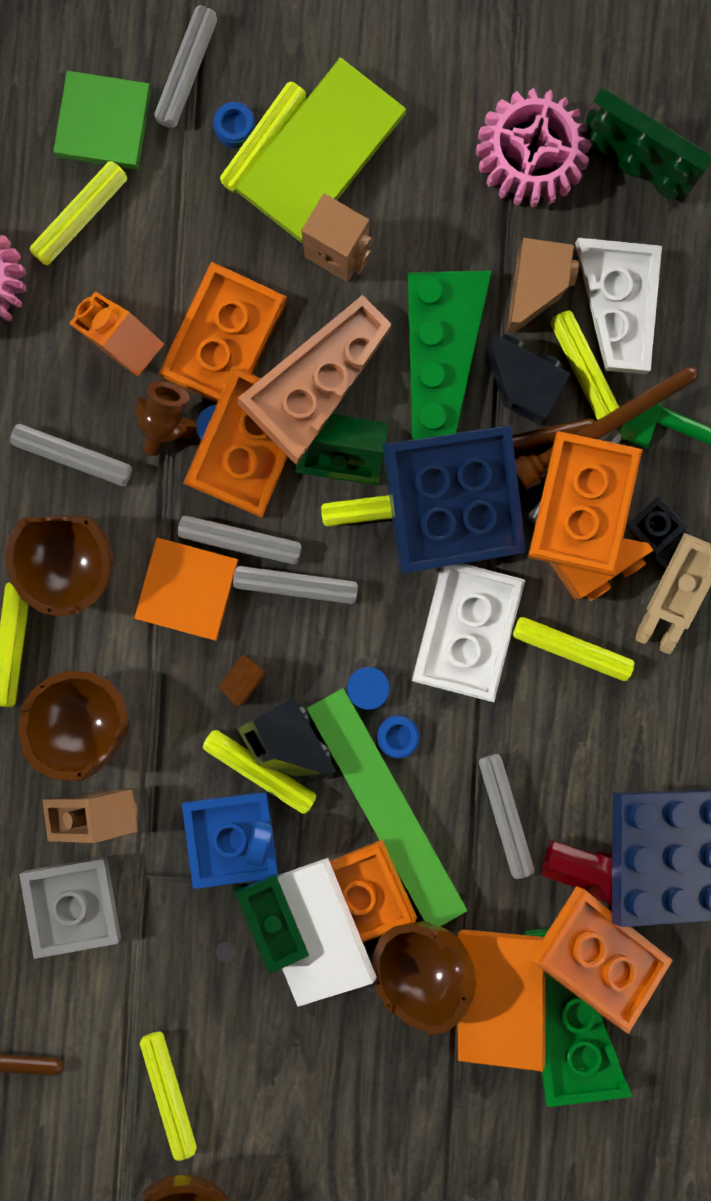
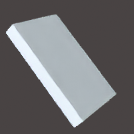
(468, 630)
(334, 946)

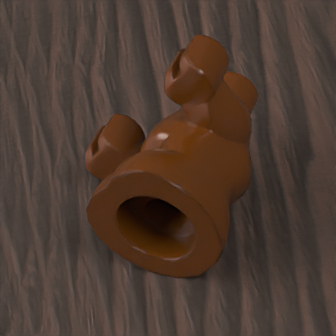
(161, 416)

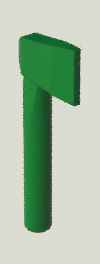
(641, 428)

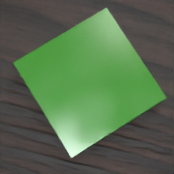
(102, 120)

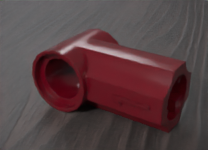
(579, 869)

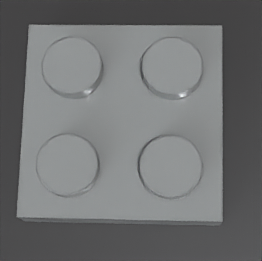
(70, 907)

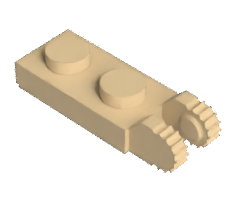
(679, 592)

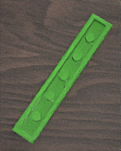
(386, 808)

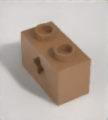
(337, 238)

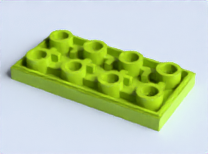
(321, 147)

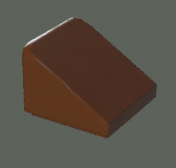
(242, 680)

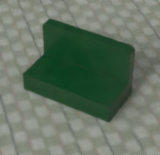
(346, 450)
(270, 923)

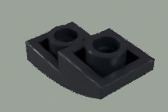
(660, 529)

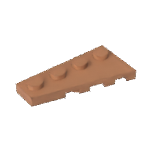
(311, 382)

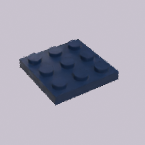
(454, 498)
(661, 857)

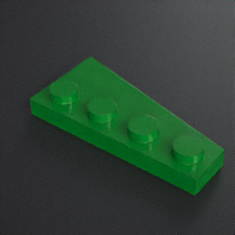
(442, 339)
(577, 1050)

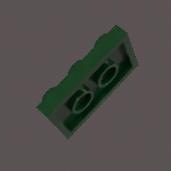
(644, 146)

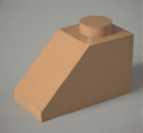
(540, 279)
(90, 816)

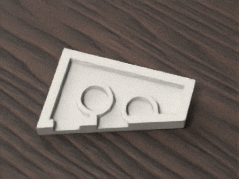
(622, 299)

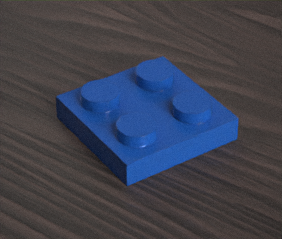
(219, 838)

